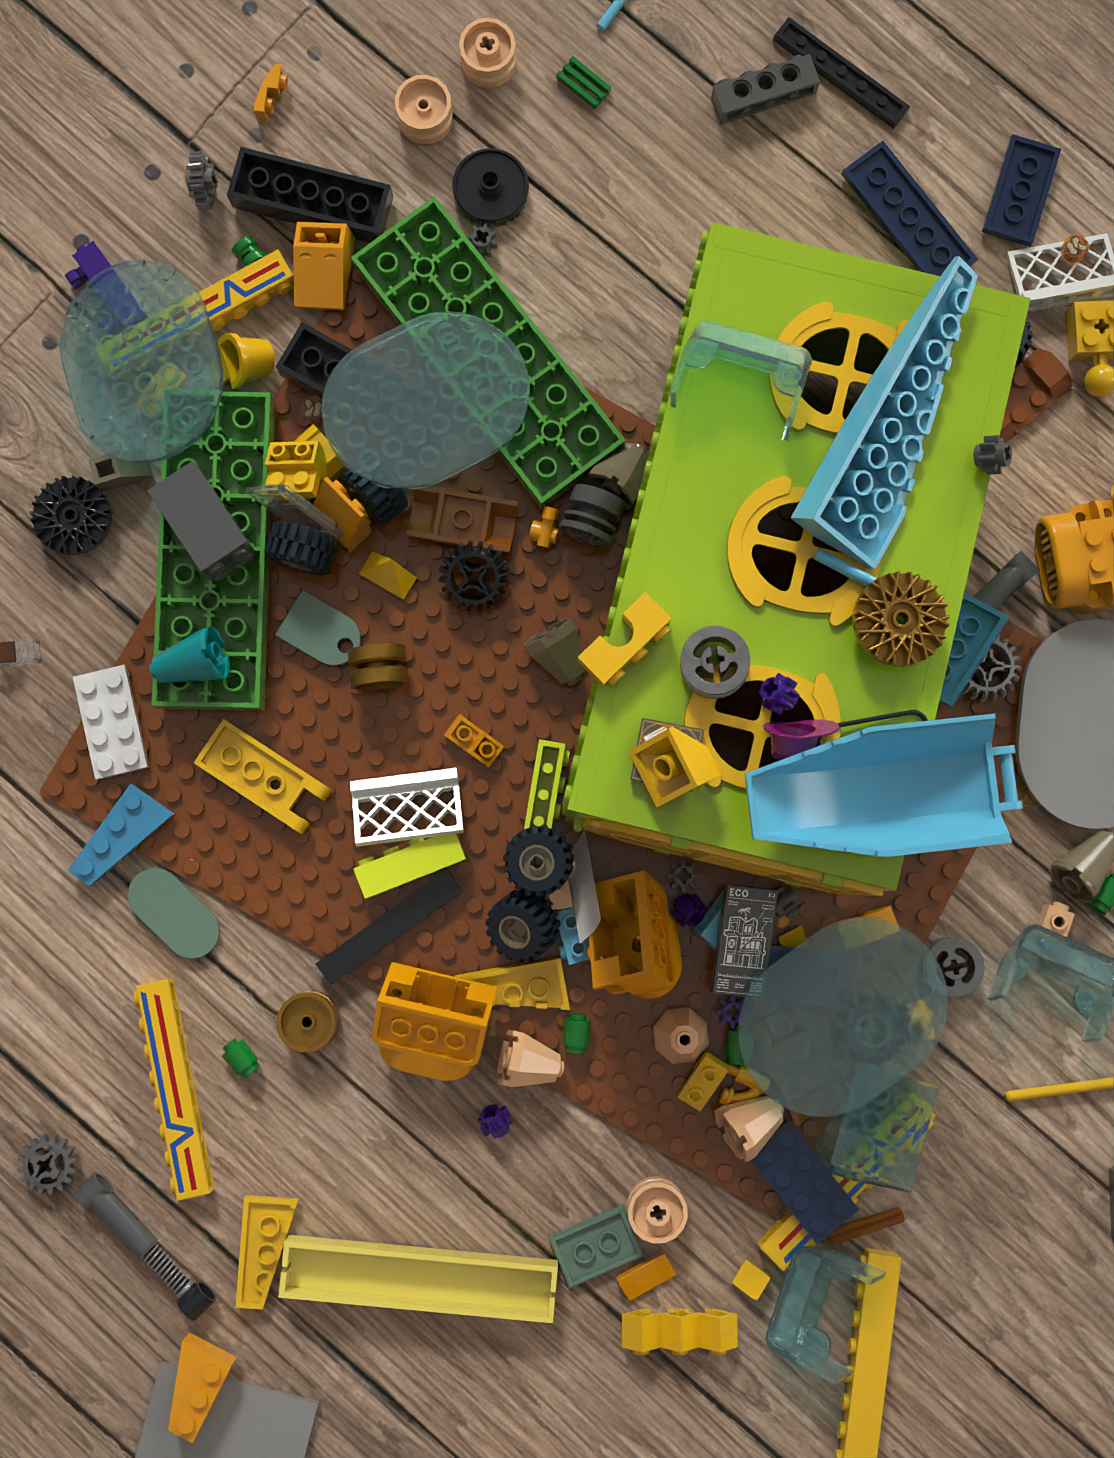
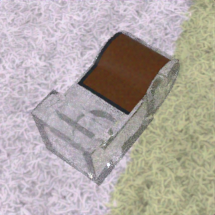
(20, 652)

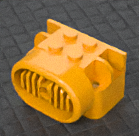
(1077, 557)
(636, 938)
(431, 1022)

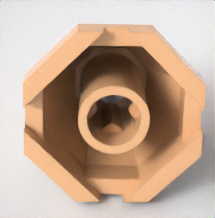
(672, 1026)
(527, 1061)
(749, 1124)

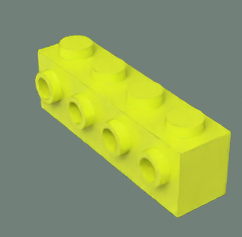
(546, 784)
(408, 864)

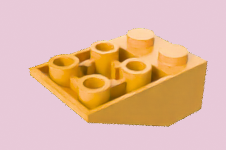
(322, 265)
(346, 513)

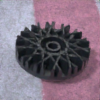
(492, 203)
(56, 506)

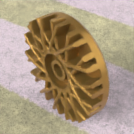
(921, 614)

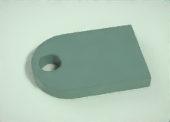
(318, 630)

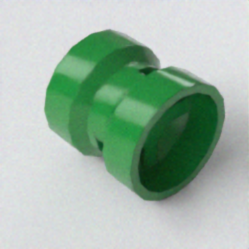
(247, 251)

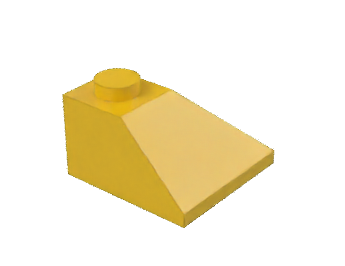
(673, 765)

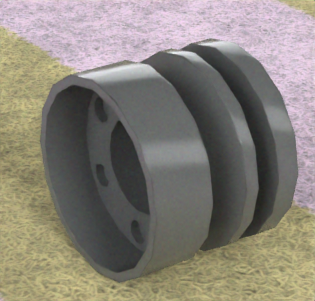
(593, 511)

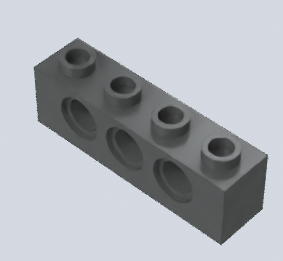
(731, 107)

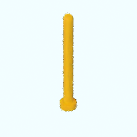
(1060, 1089)

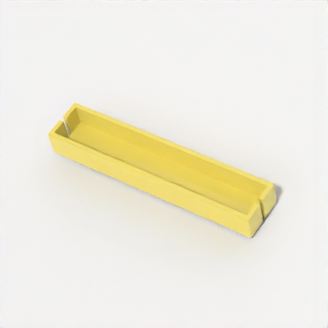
(418, 1278)

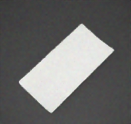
(583, 891)

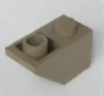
(114, 473)

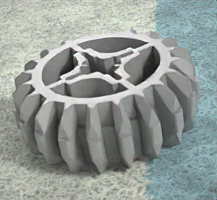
(1007, 667)

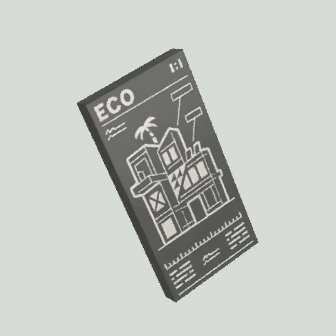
(743, 938)

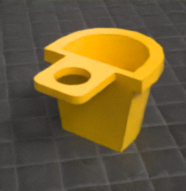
(245, 359)

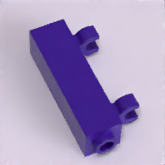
(91, 263)

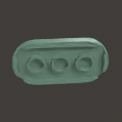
(173, 913)

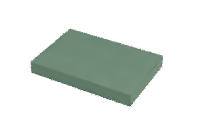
(595, 1246)

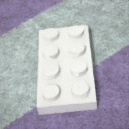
(111, 722)

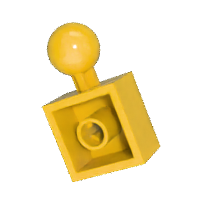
(1092, 339)

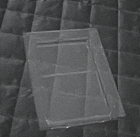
(293, 508)

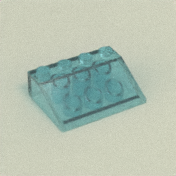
(885, 1137)

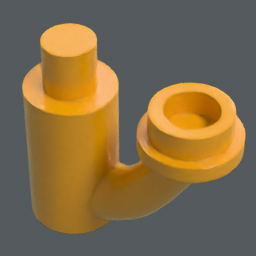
(743, 1077)

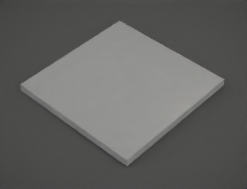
(241, 1424)

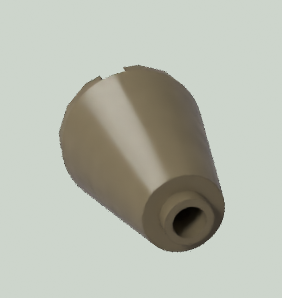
(1085, 867)

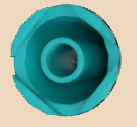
(192, 659)

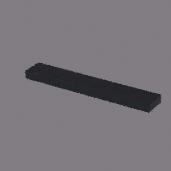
(842, 73)
(388, 927)

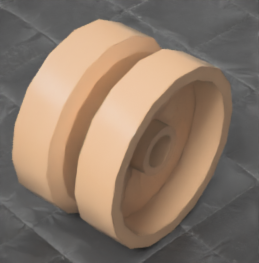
(487, 52)
(424, 109)
(661, 1225)

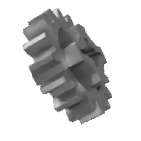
(201, 180)
(57, 1168)

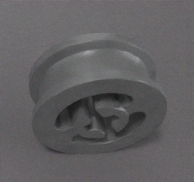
(739, 659)
(948, 945)

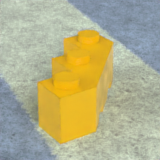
(679, 1331)

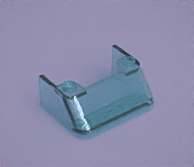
(784, 360)
(1066, 961)
(799, 1304)

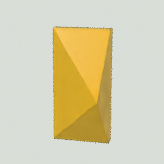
(388, 575)

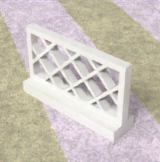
(1074, 290)
(406, 786)

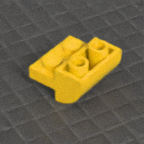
(297, 465)

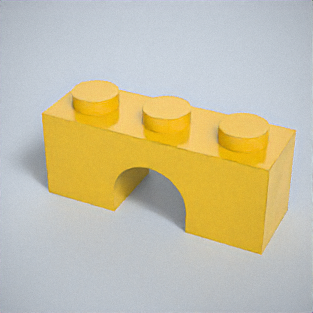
(606, 661)

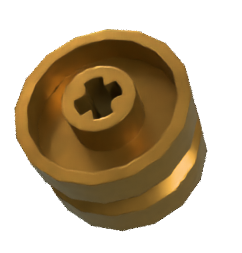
(377, 666)
(324, 1019)

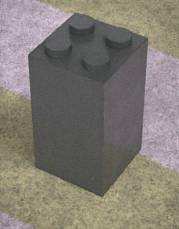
(202, 522)

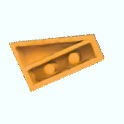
(197, 1385)

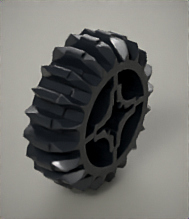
(458, 591)

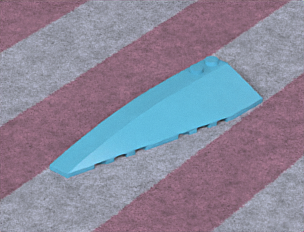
(869, 468)

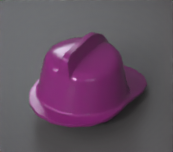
(797, 736)

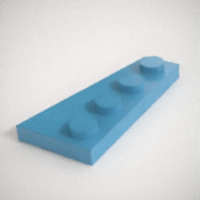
(974, 635)
(124, 828)

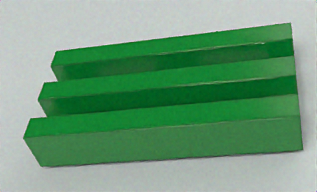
(596, 80)

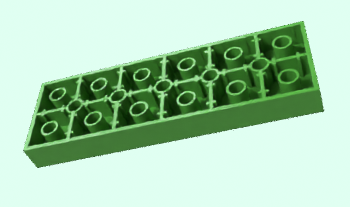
(432, 268)
(232, 459)

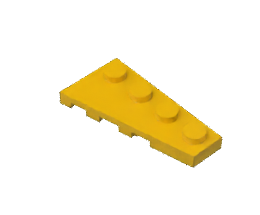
(526, 984)
(263, 1234)

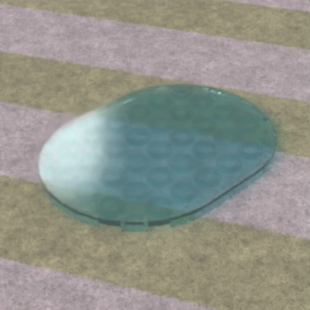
(141, 361)
(425, 400)
(842, 1016)

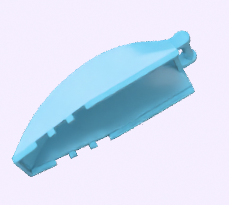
(889, 790)

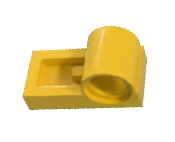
(703, 1080)

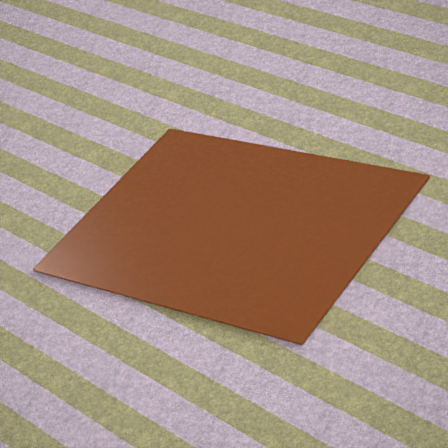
(479, 670)

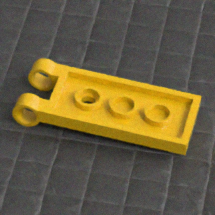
(251, 768)

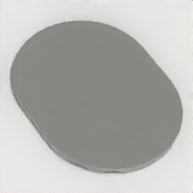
(1069, 724)

